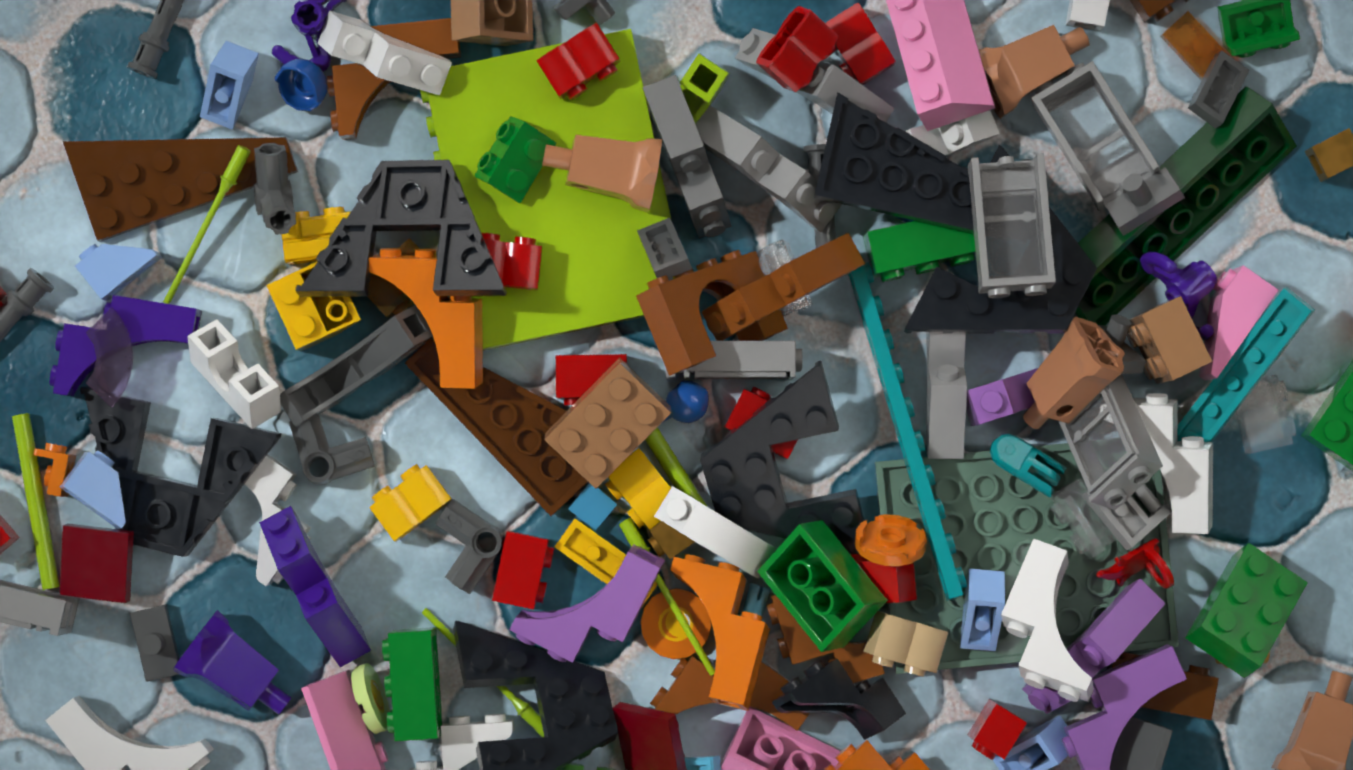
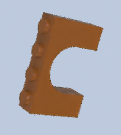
(674, 309)

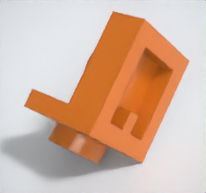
(59, 470)

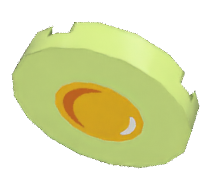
(371, 694)

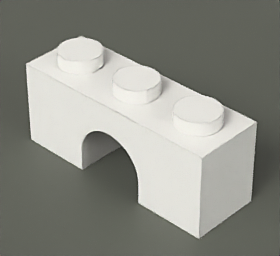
(246, 390)

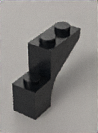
(830, 690)

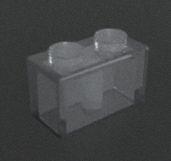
(1264, 417)

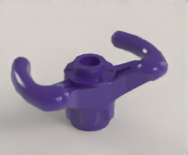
(309, 21)
(1190, 282)

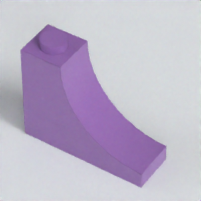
(999, 398)

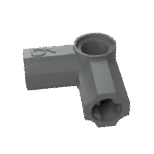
(273, 189)
(342, 459)
(473, 560)

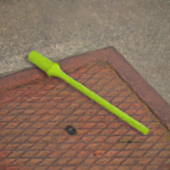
(228, 179)
(634, 537)
(522, 707)

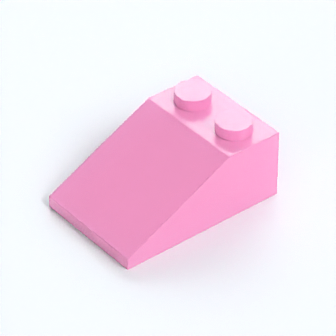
(1233, 312)

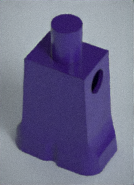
(231, 666)

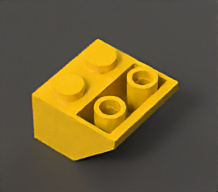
(310, 318)

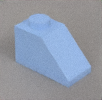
(228, 84)
(114, 267)
(97, 487)
(982, 609)
(1037, 749)

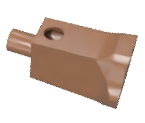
(1028, 64)
(610, 167)
(1073, 373)
(1321, 731)

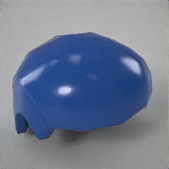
(302, 84)

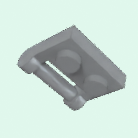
(1129, 521)

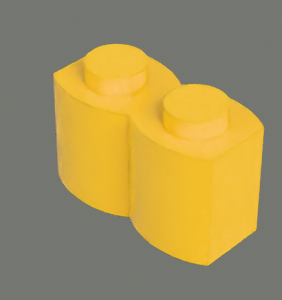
(640, 486)
(410, 502)

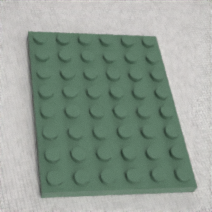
(992, 529)

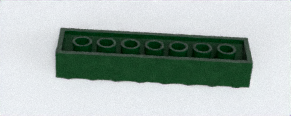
(1213, 175)

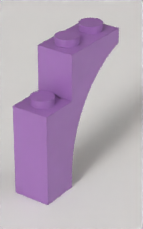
(609, 610)
(1105, 638)
(1120, 695)

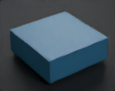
(592, 506)

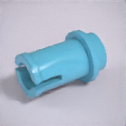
(756, 604)

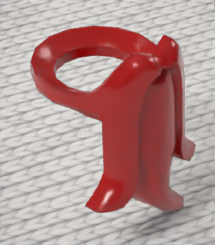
(1142, 557)

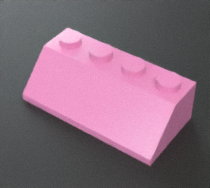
(940, 60)
(340, 725)
(773, 745)

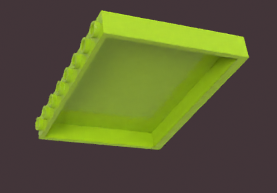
(588, 239)

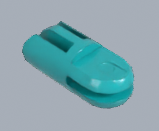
(1026, 463)

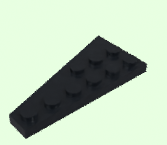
(891, 171)

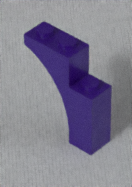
(145, 323)
(313, 587)

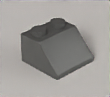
(1141, 746)

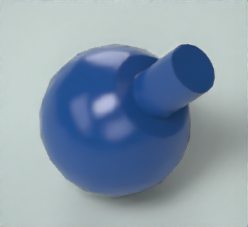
(687, 402)

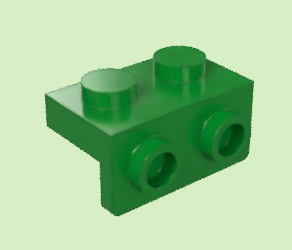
(1256, 26)
(514, 158)

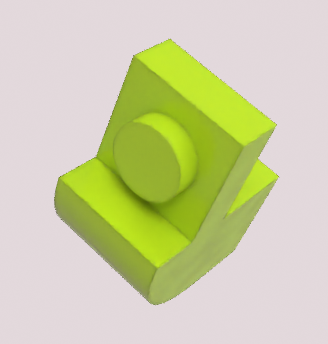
(702, 84)

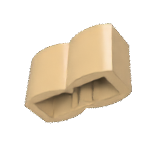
(906, 643)

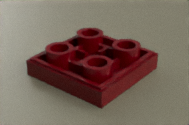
(96, 563)
(648, 738)

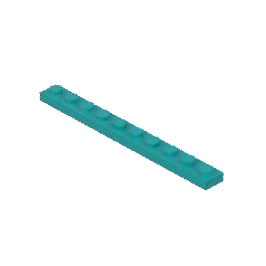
(910, 441)

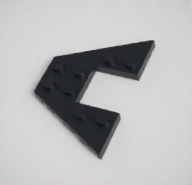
(408, 198)
(957, 306)
(746, 477)
(164, 511)
(569, 696)

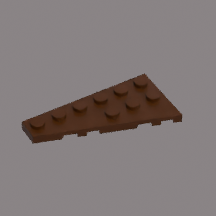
(151, 180)
(510, 426)

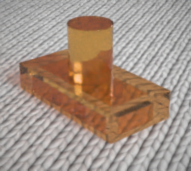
(1192, 44)

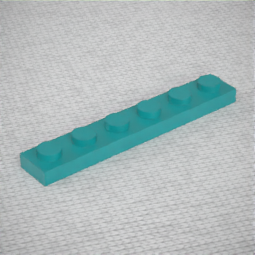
(1246, 367)

